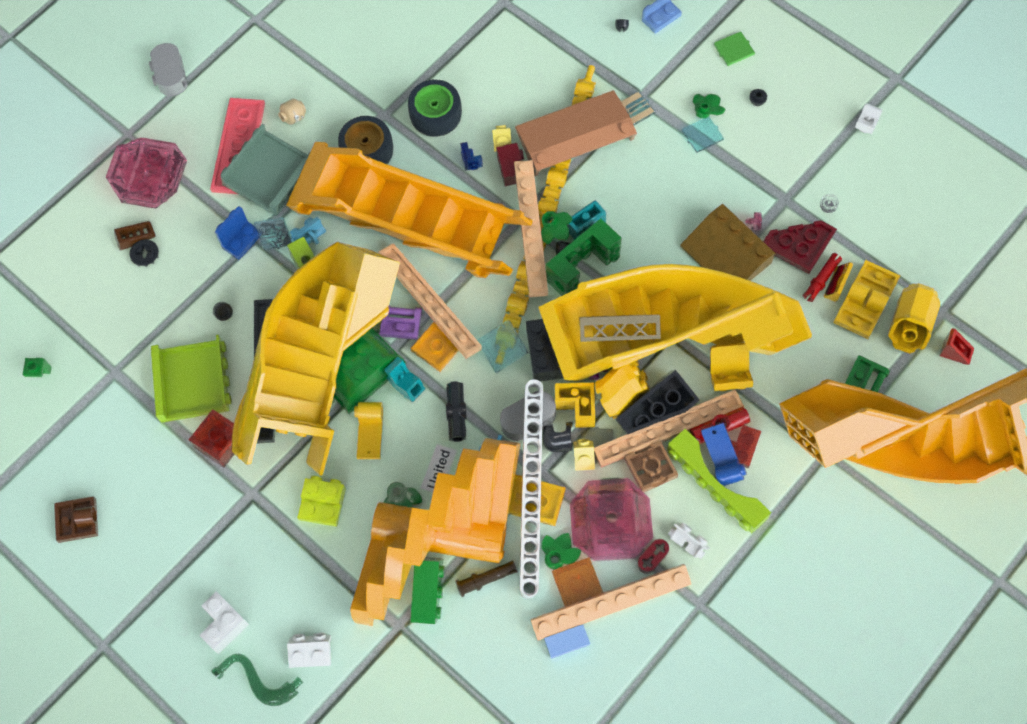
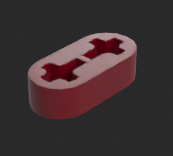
(649, 553)

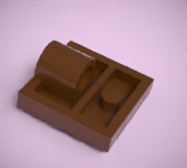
(76, 519)

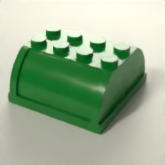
(363, 370)

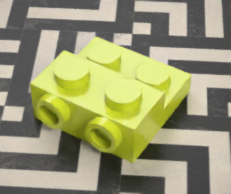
(321, 501)

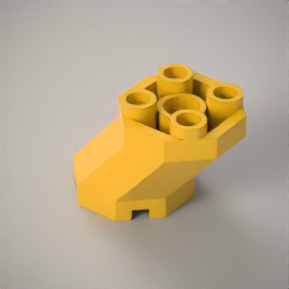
(914, 318)
(621, 388)

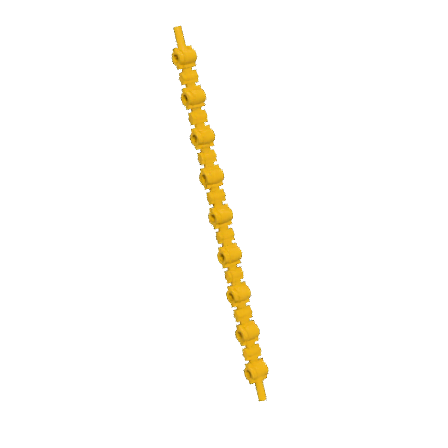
(556, 178)

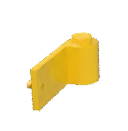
(370, 429)

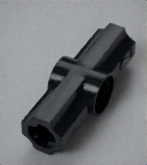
(456, 411)

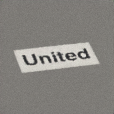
(440, 462)

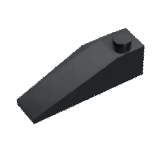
(664, 400)

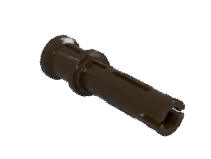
(476, 581)

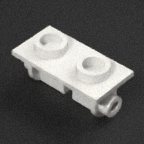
(684, 534)

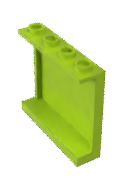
(190, 380)

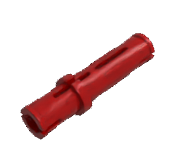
(818, 283)

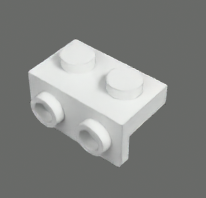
(309, 650)

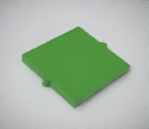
(734, 48)

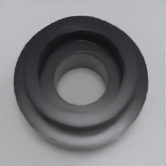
(758, 101)

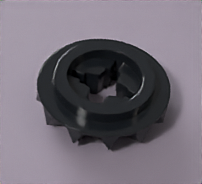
(137, 250)

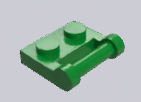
(862, 371)

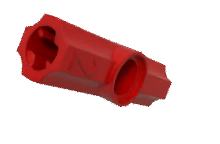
(731, 420)

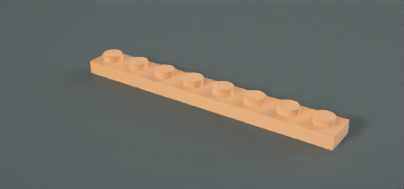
(531, 234)
(433, 304)
(667, 429)
(610, 601)

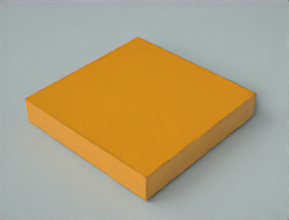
(434, 347)

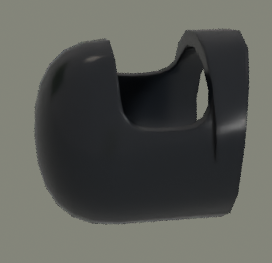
(557, 441)

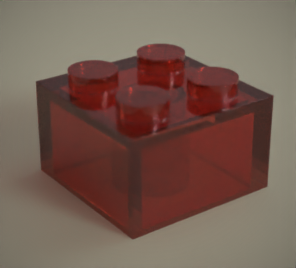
(214, 438)

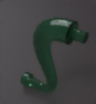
(267, 696)

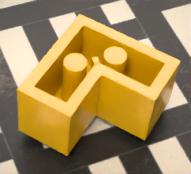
(578, 398)

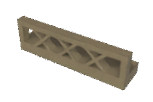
(613, 320)

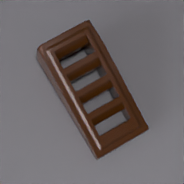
(125, 231)

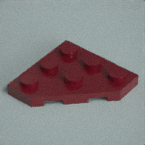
(801, 243)

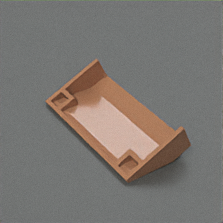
(575, 130)

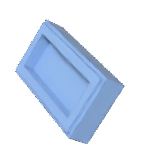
(567, 641)

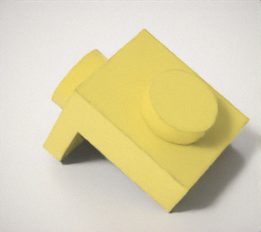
(501, 136)
(584, 455)

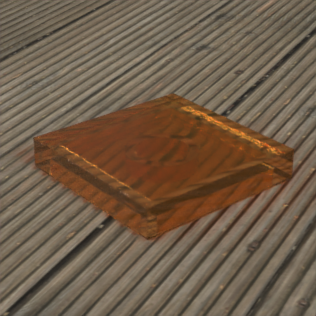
(577, 581)

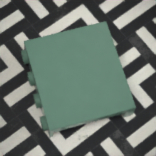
(265, 170)

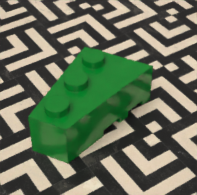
(427, 591)

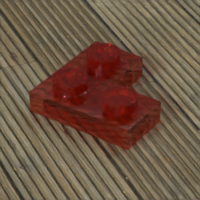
(746, 444)

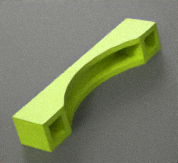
(746, 510)

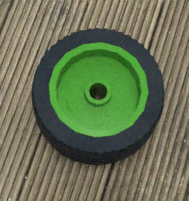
(434, 107)

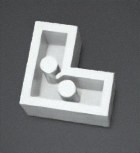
(226, 623)

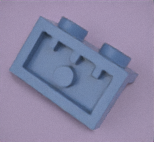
(660, 14)

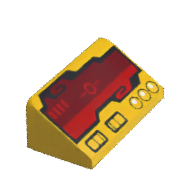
(838, 281)

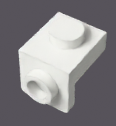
(868, 119)

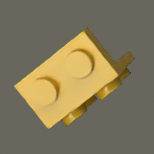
(730, 367)

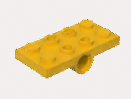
(866, 299)

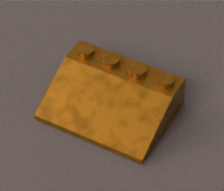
(728, 245)

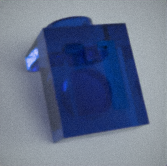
(470, 161)

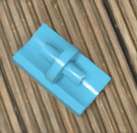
(311, 231)

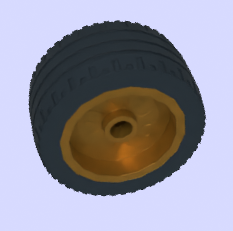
(369, 136)

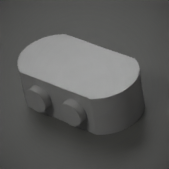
(168, 69)
(513, 417)

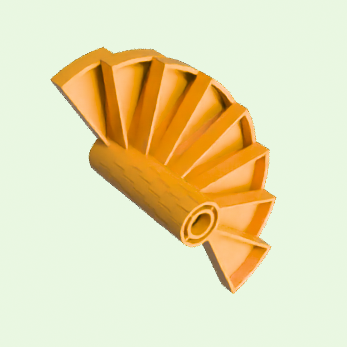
(463, 521)

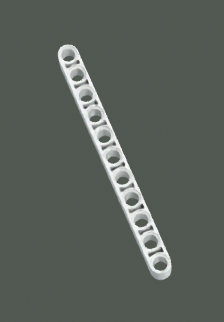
(531, 497)

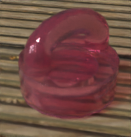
(756, 221)

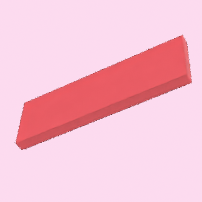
(240, 122)

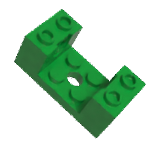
(597, 239)

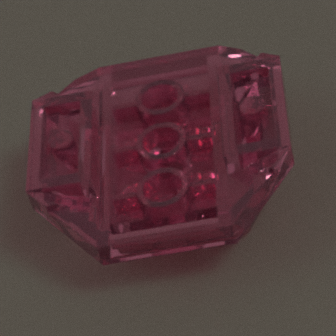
(132, 168)
(609, 540)

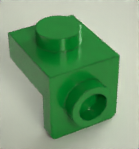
(36, 367)

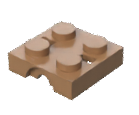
(650, 462)

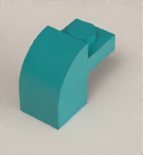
(403, 380)

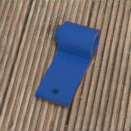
(723, 455)

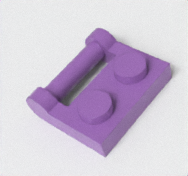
(401, 327)

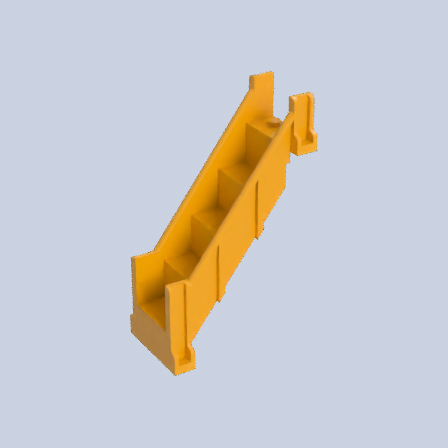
(403, 206)

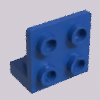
(236, 233)

